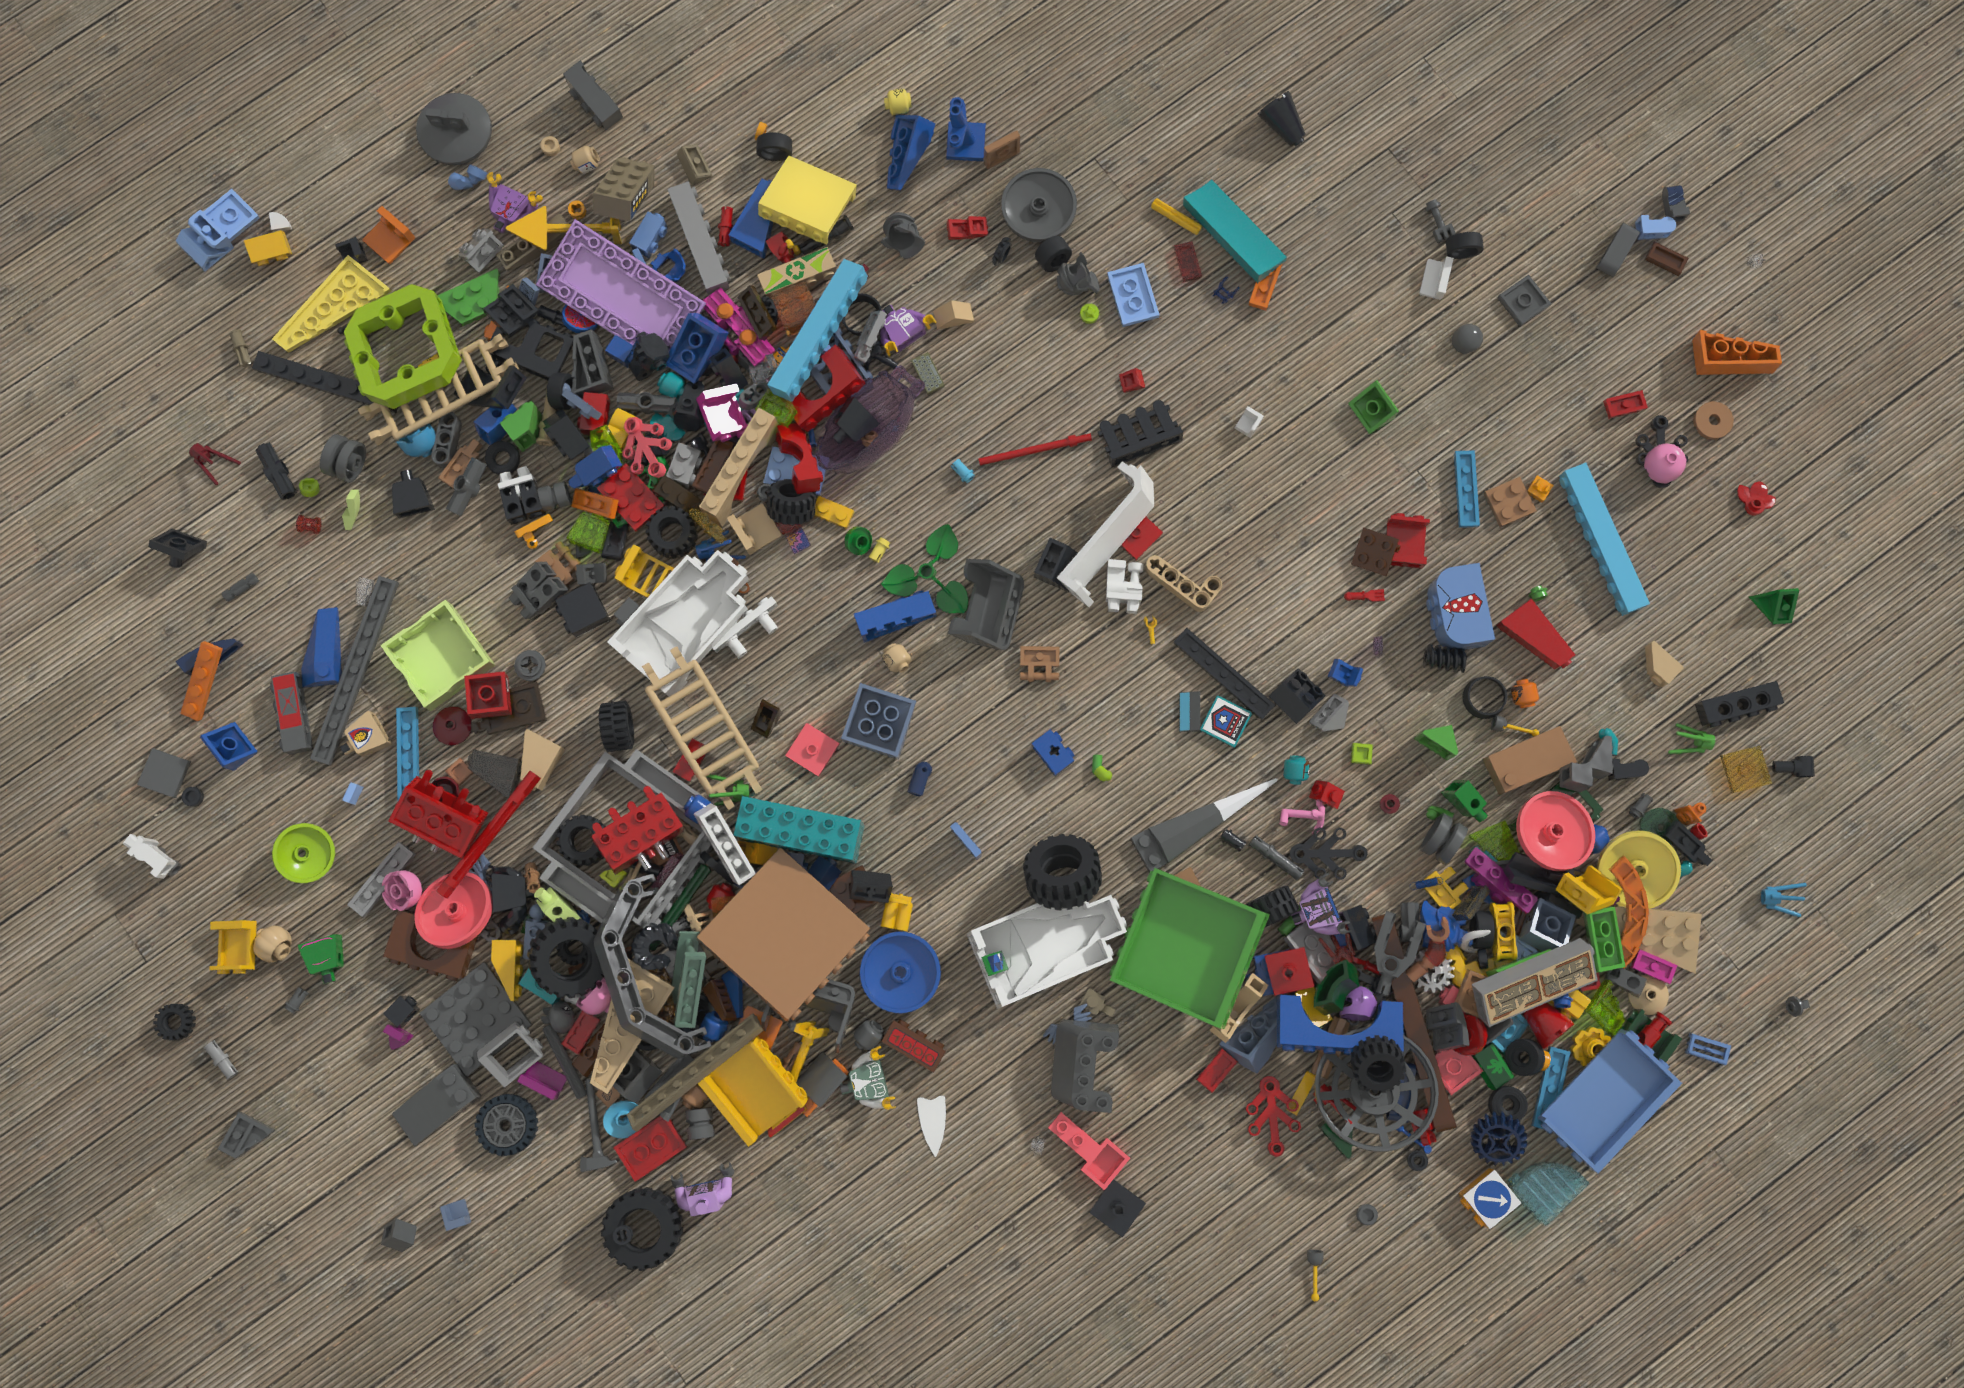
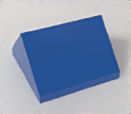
(229, 746)

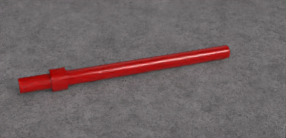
(1070, 441)

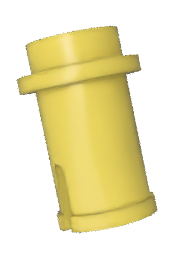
(879, 549)

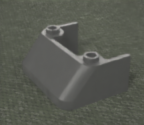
(834, 999)

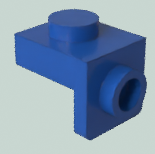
(1345, 673)

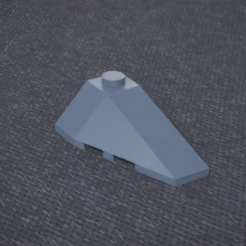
(1255, 1039)

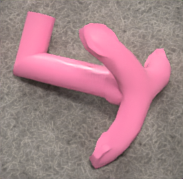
(1318, 815)

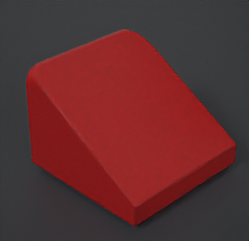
(1132, 380)

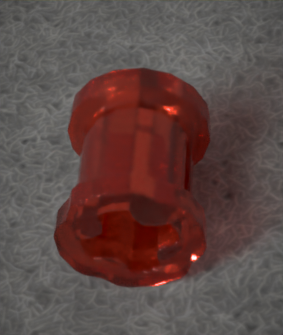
(302, 521)

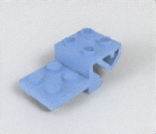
(215, 228)

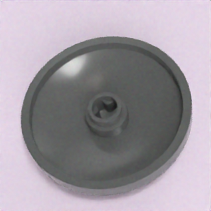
(1038, 204)

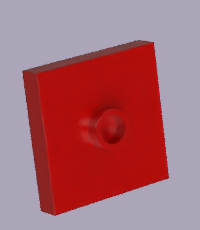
(1141, 538)

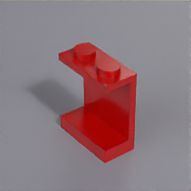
(1411, 536)

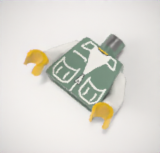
(868, 1081)

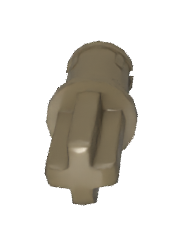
(240, 348)

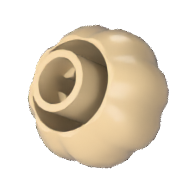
(272, 944)

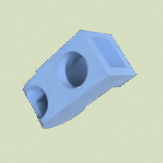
(1654, 228)

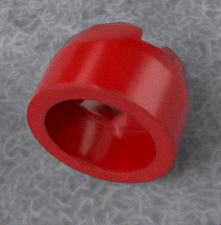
(1699, 831)

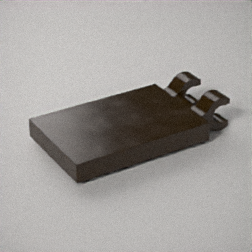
(526, 709)

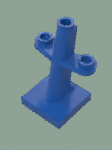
(964, 138)

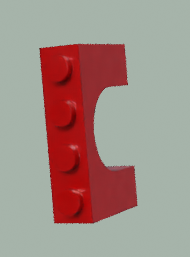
(844, 384)

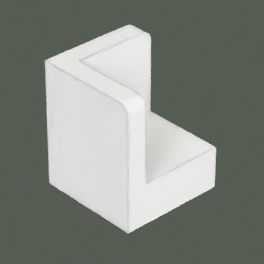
(1249, 422)

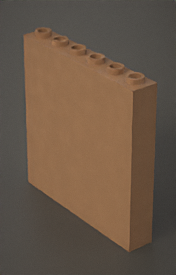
(784, 935)

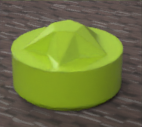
(1089, 313)
(309, 487)

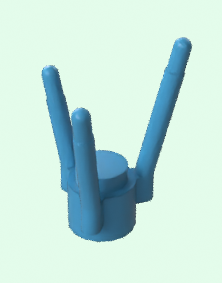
(1771, 898)

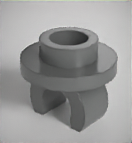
(1796, 1006)

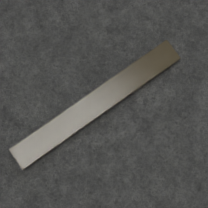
(694, 1072)

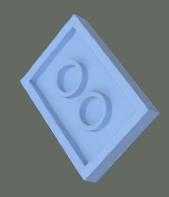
(1133, 294)
(781, 467)

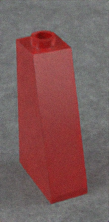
(1537, 634)

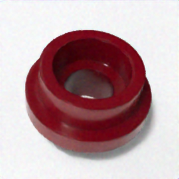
(1383, 804)

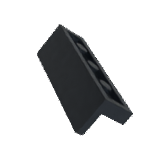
(1525, 872)

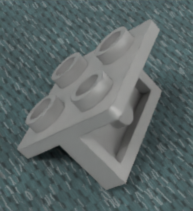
(480, 249)

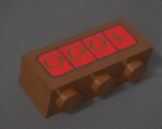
(914, 1045)

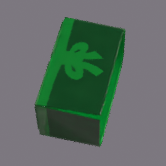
(1494, 1068)

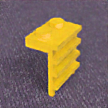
(633, 567)

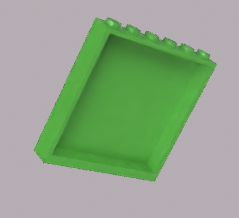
(1189, 948)

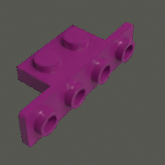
(1500, 887)

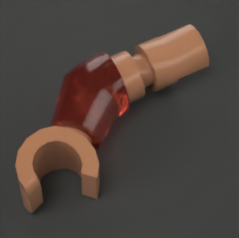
(1435, 953)

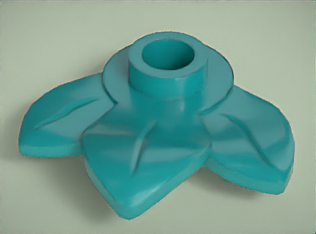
(670, 429)

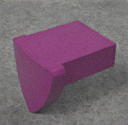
(397, 1036)

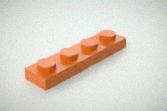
(201, 681)

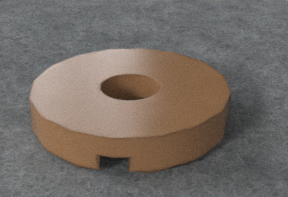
(1721, 413)

